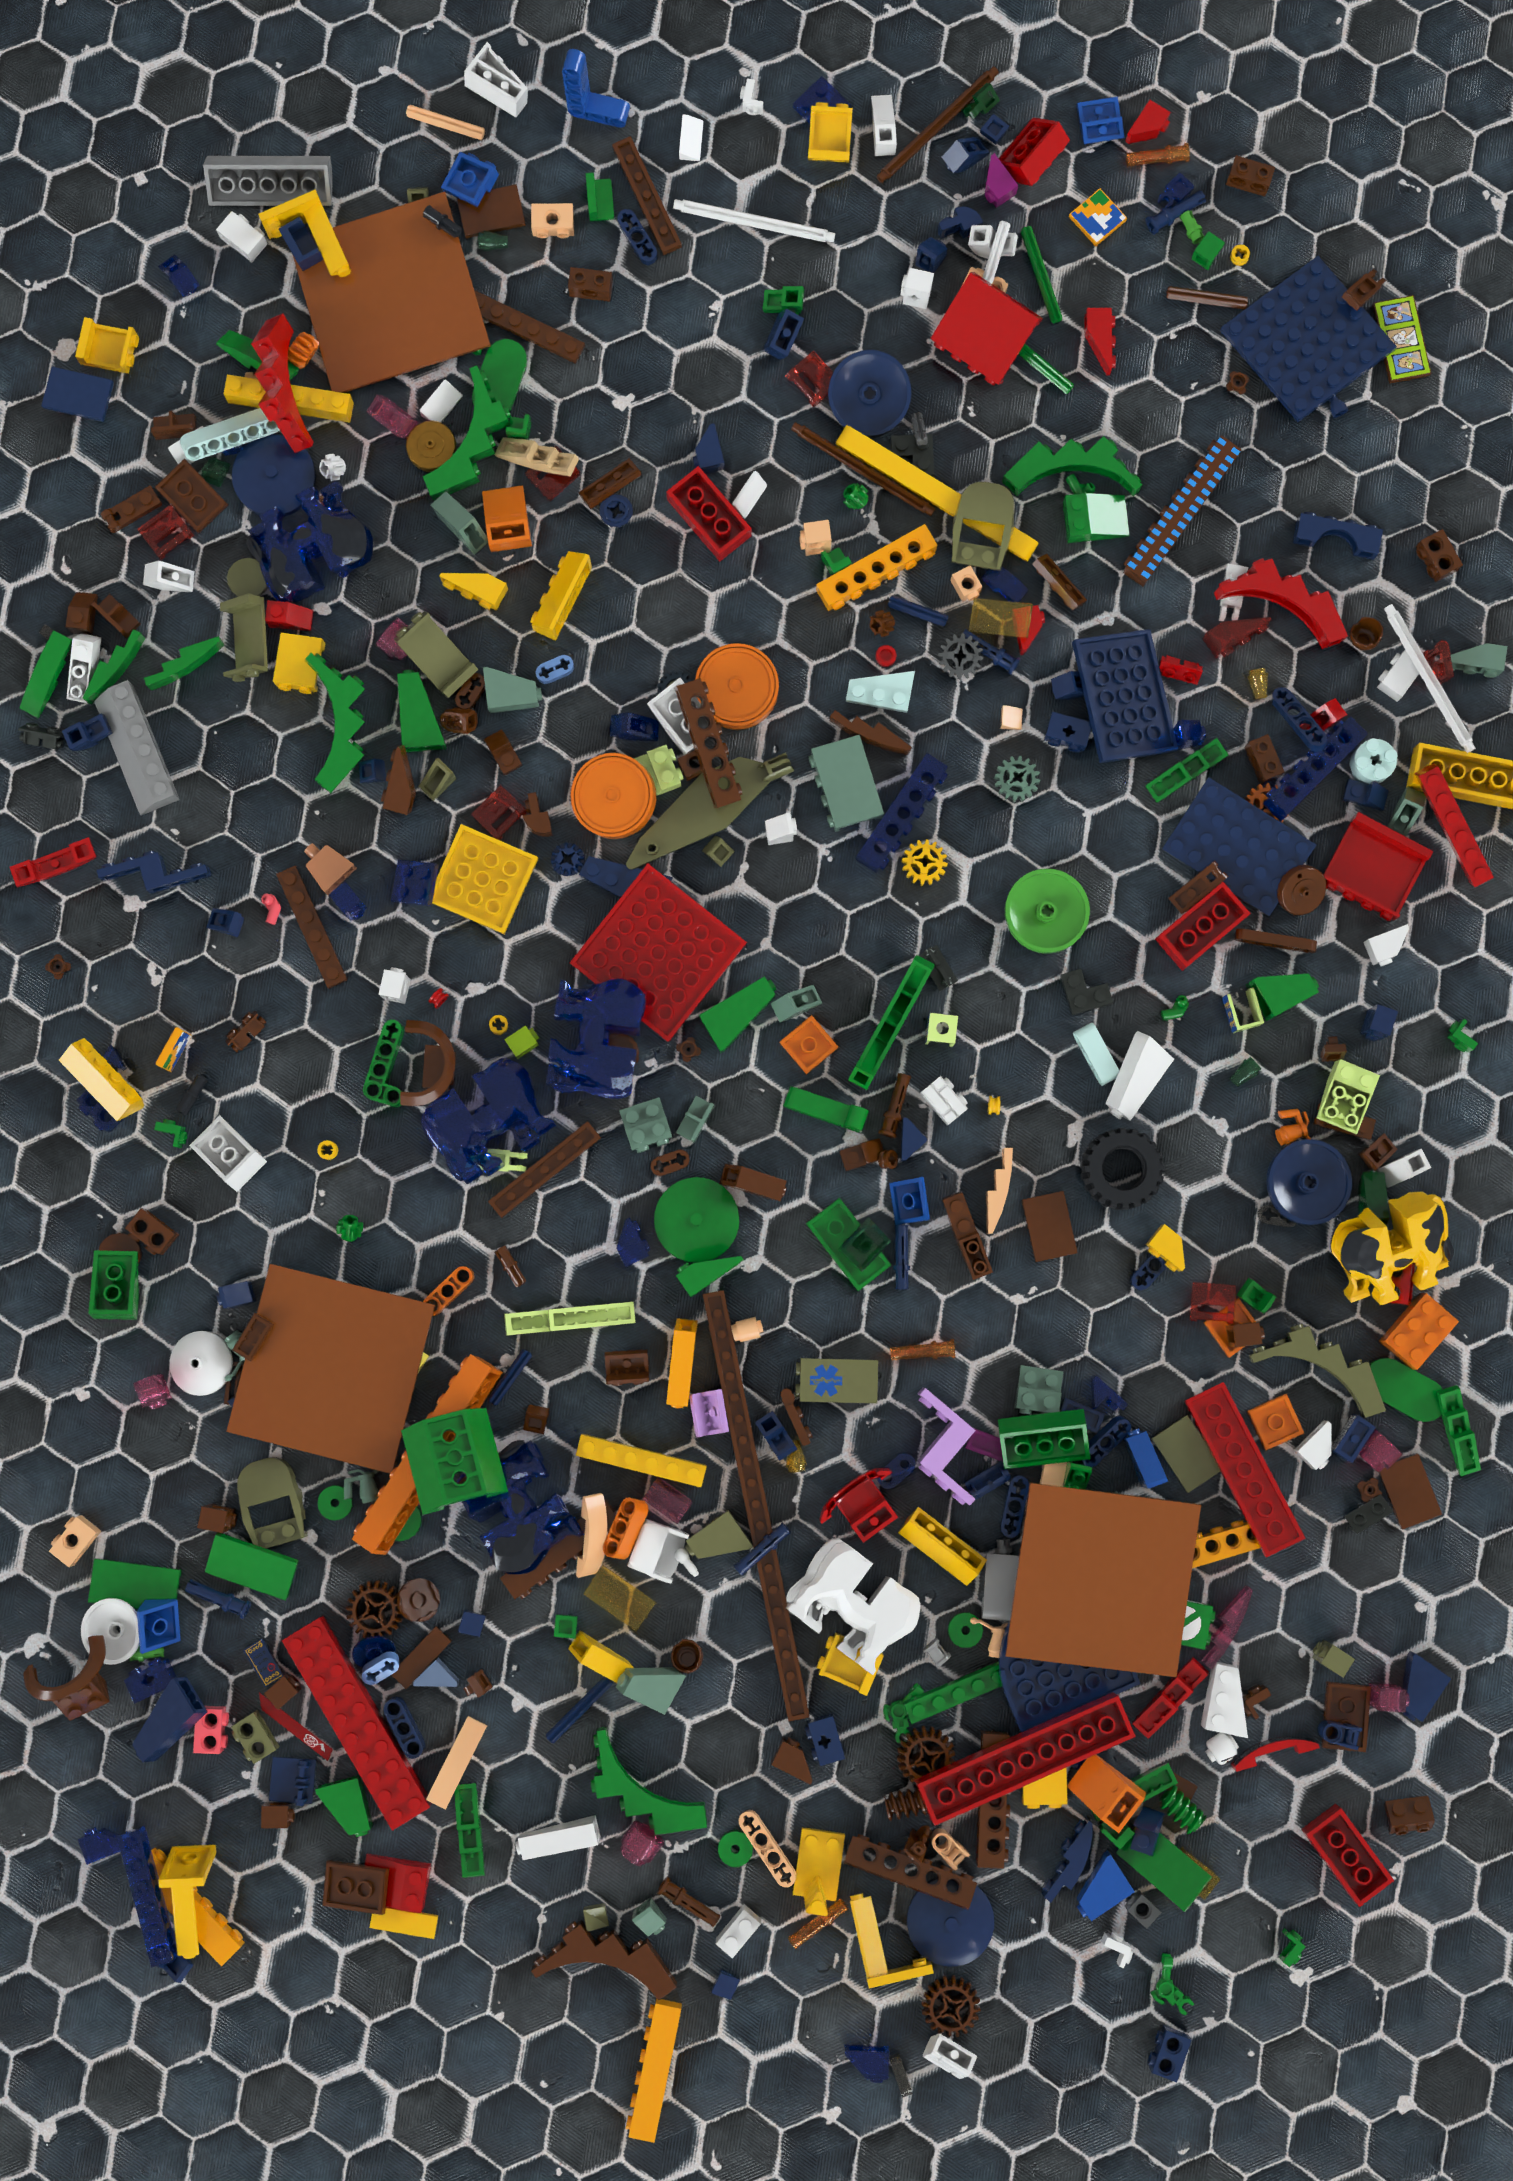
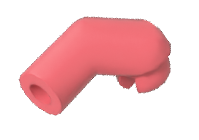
(273, 907)

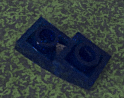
(1006, 584)

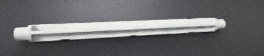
(754, 220)
(1430, 679)

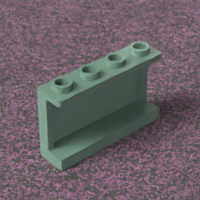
(846, 782)

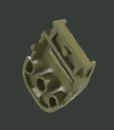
(988, 504)
(264, 1482)

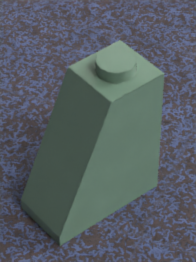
(460, 522)
(509, 691)
(651, 1686)

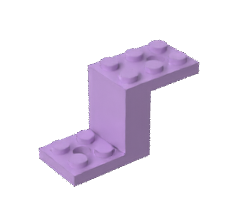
(945, 1446)

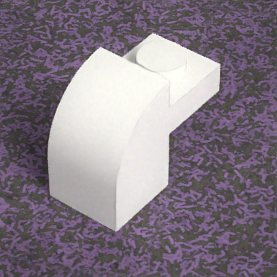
(982, 239)

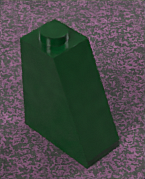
(1374, 1194)

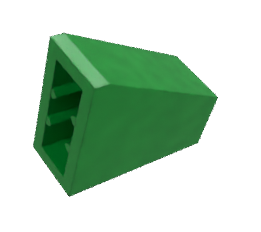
(347, 1804)

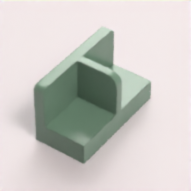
(695, 1119)

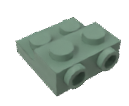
(646, 1125)
(1038, 1390)

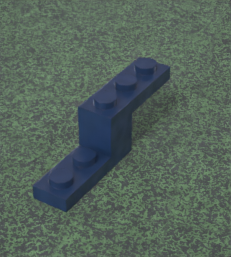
(153, 872)

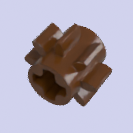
(882, 623)

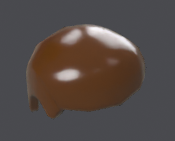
(1366, 633)
(686, 1656)

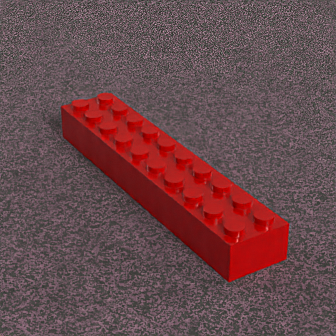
(357, 1722)
(1024, 1758)

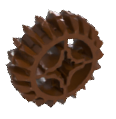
(359, 1620)
(932, 1751)
(944, 2011)

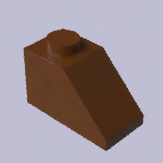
(81, 613)
(792, 1760)

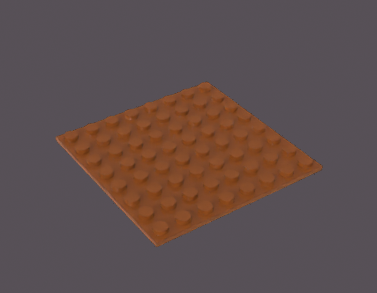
(400, 304)
(332, 1369)
(1103, 1580)

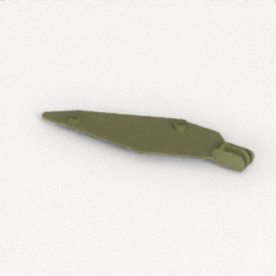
(694, 815)

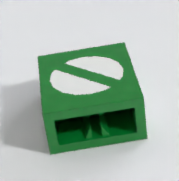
(1197, 1624)

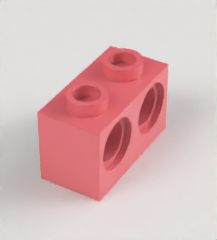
(204, 1728)

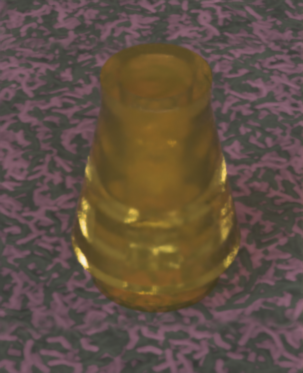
(1258, 680)
(796, 1461)

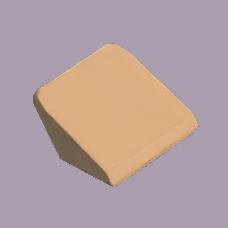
(1011, 718)

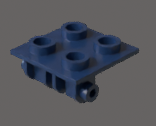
(292, 1780)

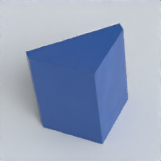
(909, 1201)
(158, 1624)

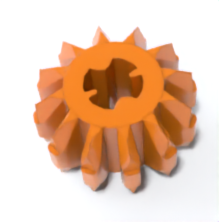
(302, 350)

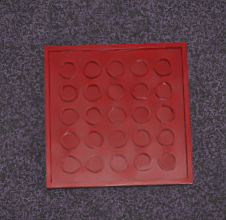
(661, 946)

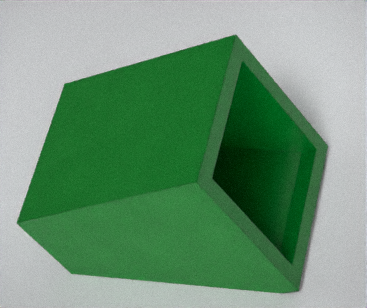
(1282, 992)

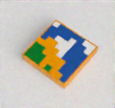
(1097, 217)
(173, 1049)

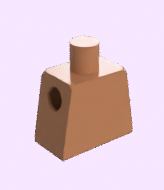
(328, 867)

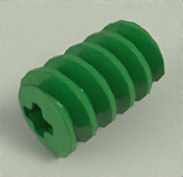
(1182, 1809)

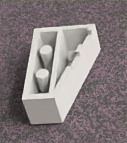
(495, 82)
(1224, 1702)

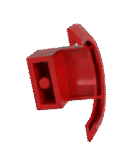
(862, 1504)

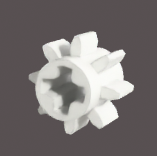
(332, 467)

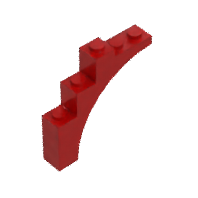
(273, 374)
(1291, 593)

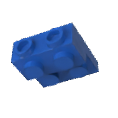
(470, 178)

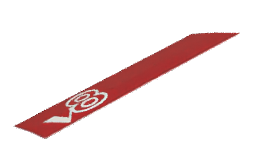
(295, 1728)

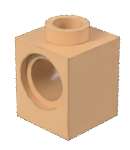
(966, 575)

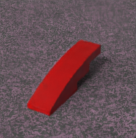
(1170, 1698)

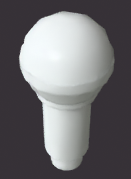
(682, 1556)

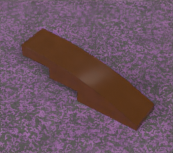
(877, 736)

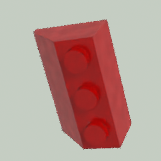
(1034, 150)

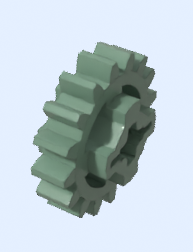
(1012, 771)

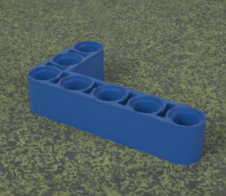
(585, 104)

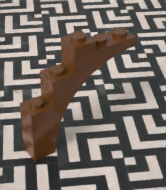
(581, 1946)

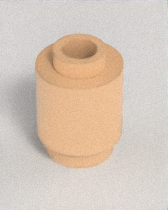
(747, 1329)

